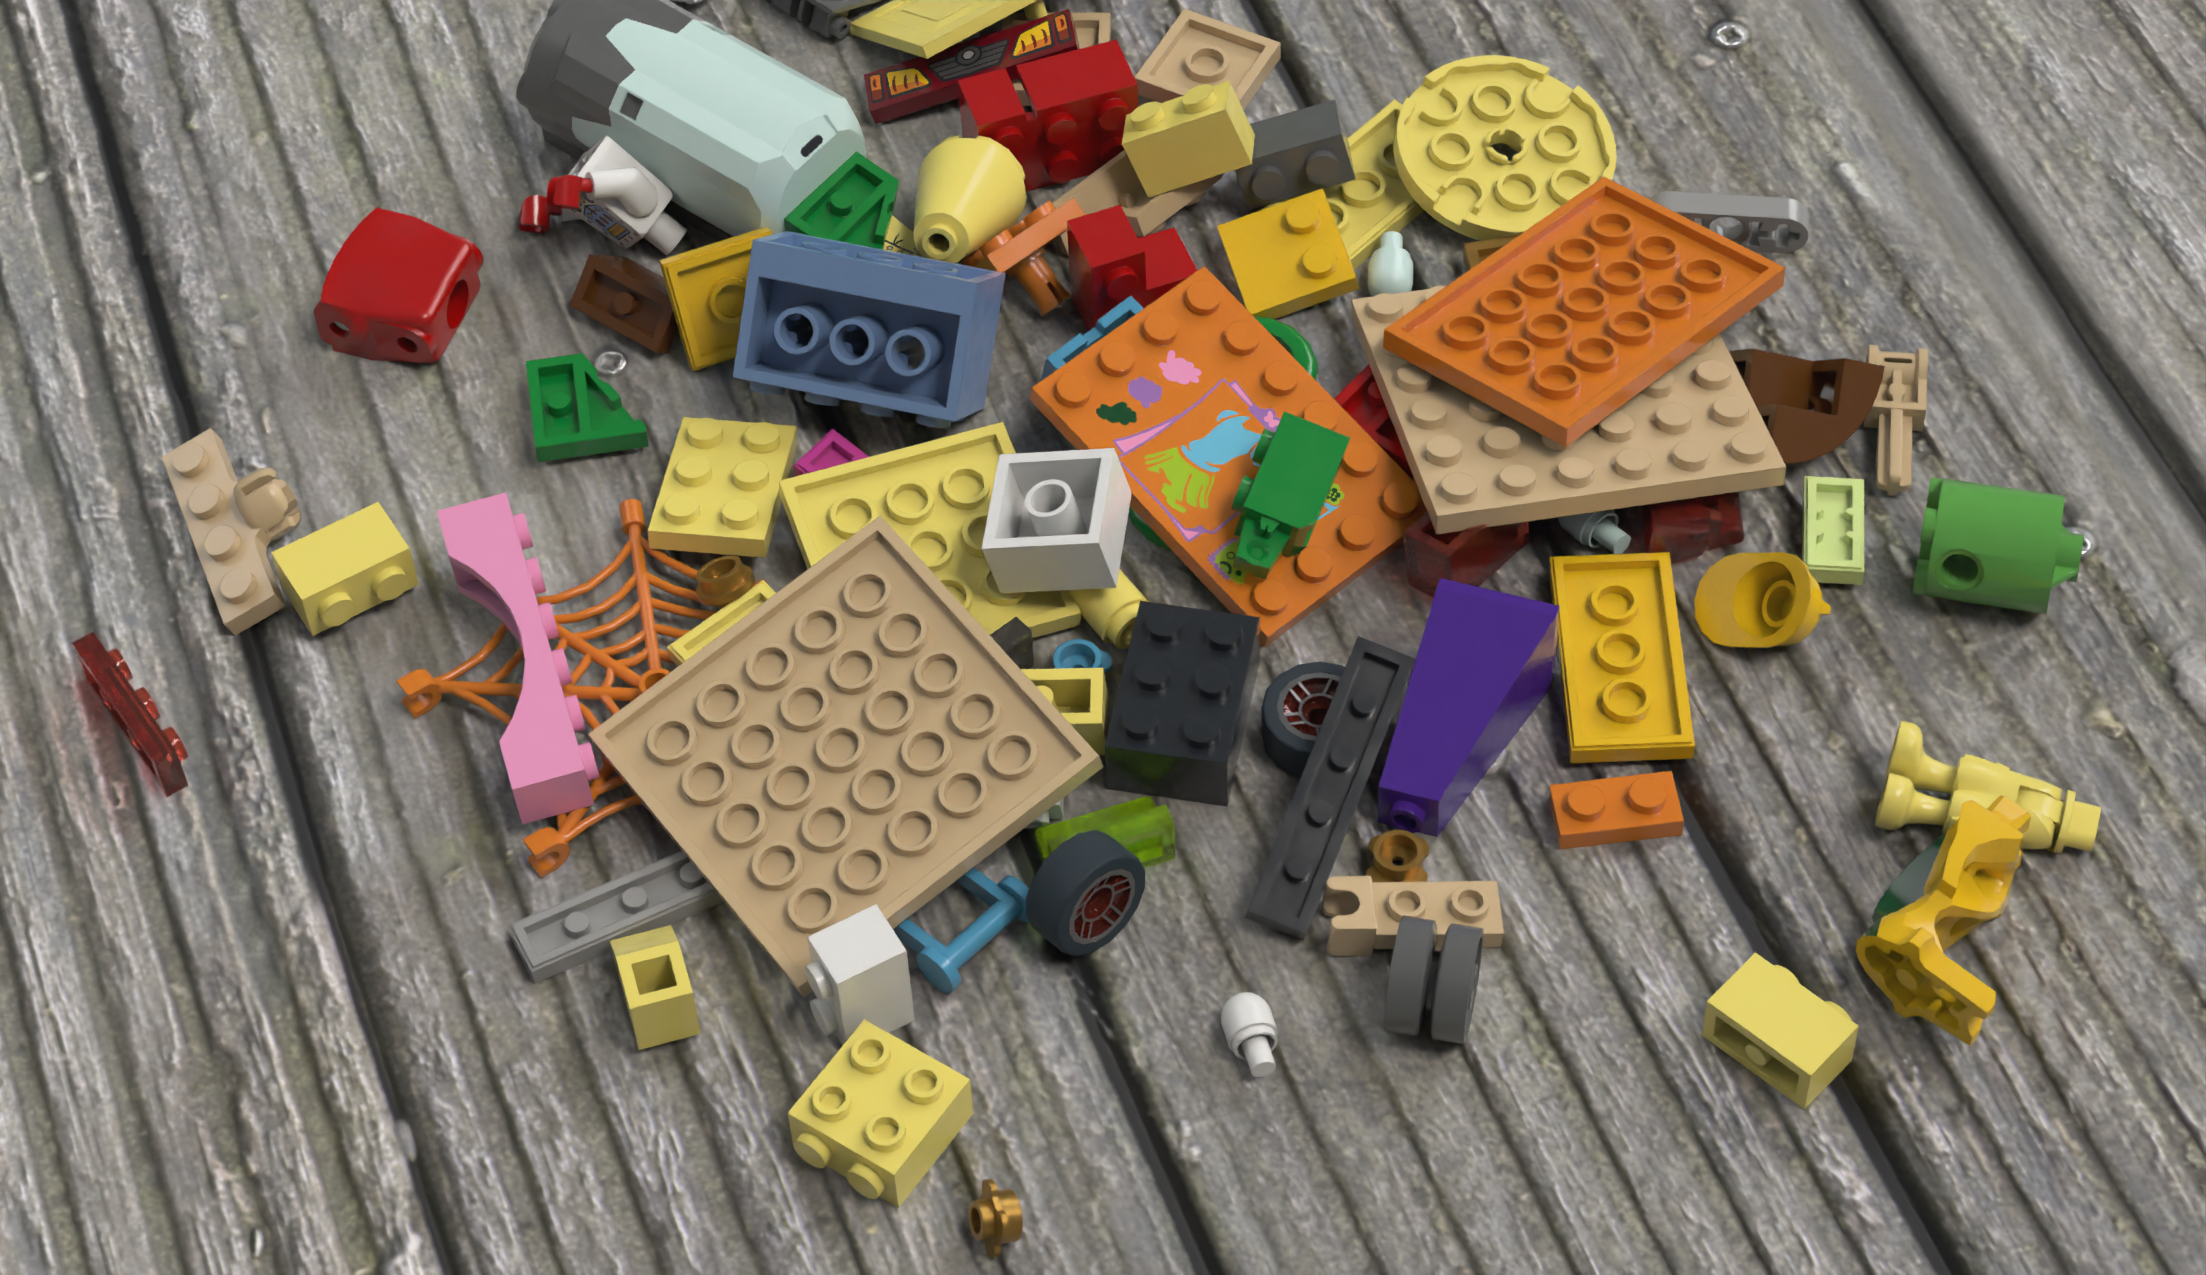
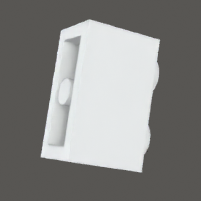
(859, 975)

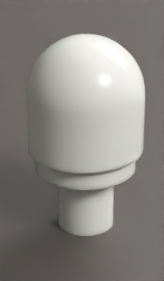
(1251, 1031)

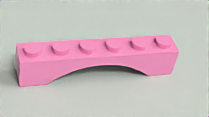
(540, 743)

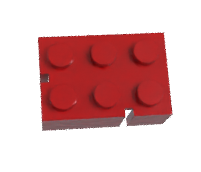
(1075, 117)

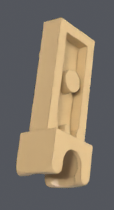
(1370, 912)

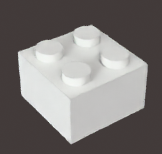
(1057, 521)

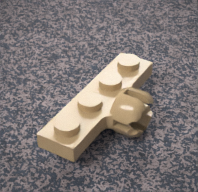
(232, 526)

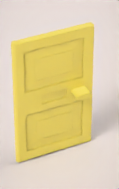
(935, 25)

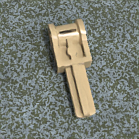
(1897, 412)

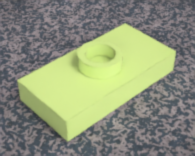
(1833, 529)

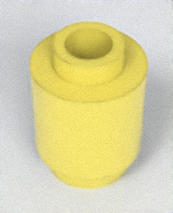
(1111, 610)

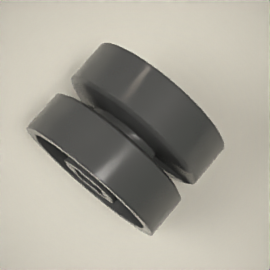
(1433, 979)

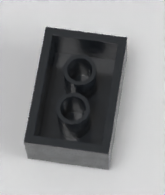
(1183, 703)

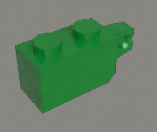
(1287, 493)

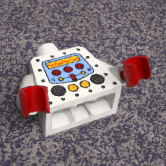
(612, 196)

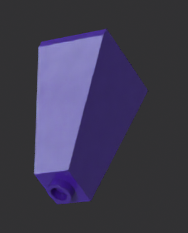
(1469, 693)

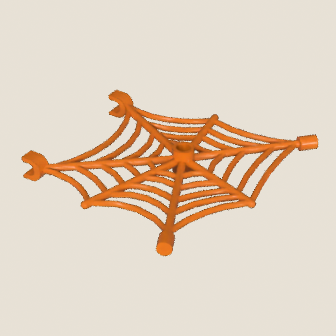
(424, 691)

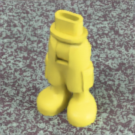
(1909, 768)

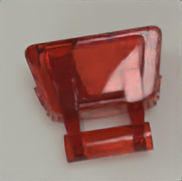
(1690, 527)

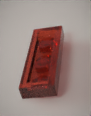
(133, 713)

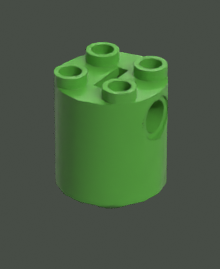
(1994, 546)

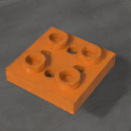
(1021, 251)

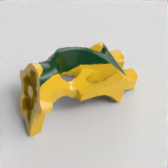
(1934, 904)

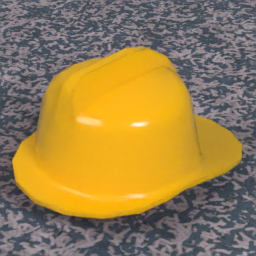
(1758, 601)

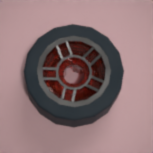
(1295, 712)
(1085, 893)

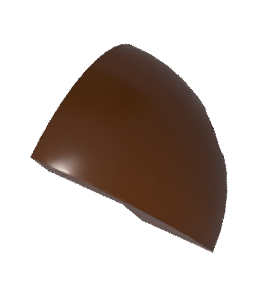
(1808, 402)

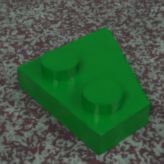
(849, 205)
(577, 411)

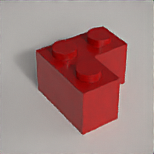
(1114, 263)

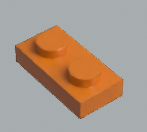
(1615, 810)

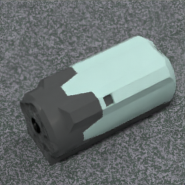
(692, 105)

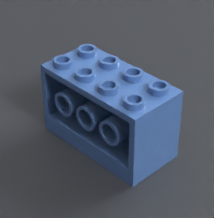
(855, 323)

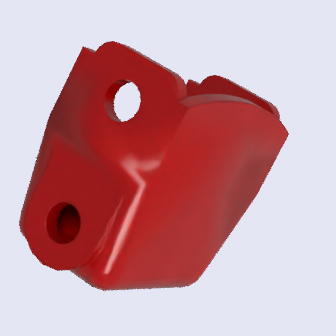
(398, 289)

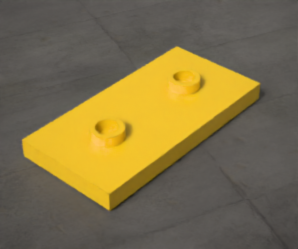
(1621, 658)

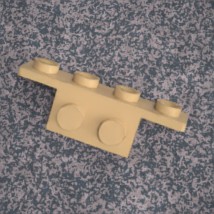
(1119, 185)

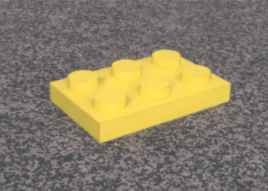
(723, 487)

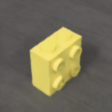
(880, 1114)

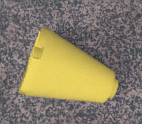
(966, 197)

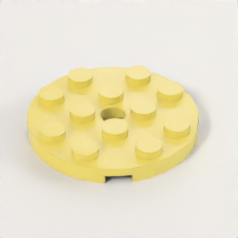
(1489, 100)

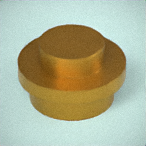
(723, 581)

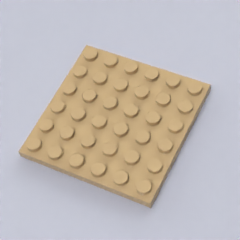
(1475, 466)
(844, 748)

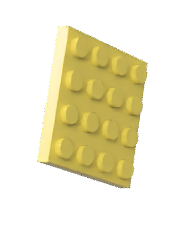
(939, 506)

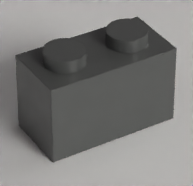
(1296, 155)

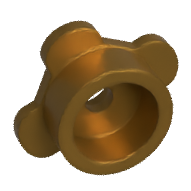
(1398, 846)
(995, 1217)

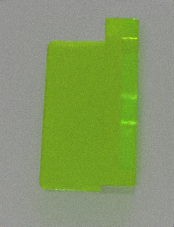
(1134, 824)

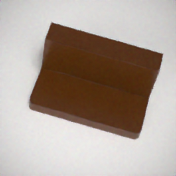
(627, 300)

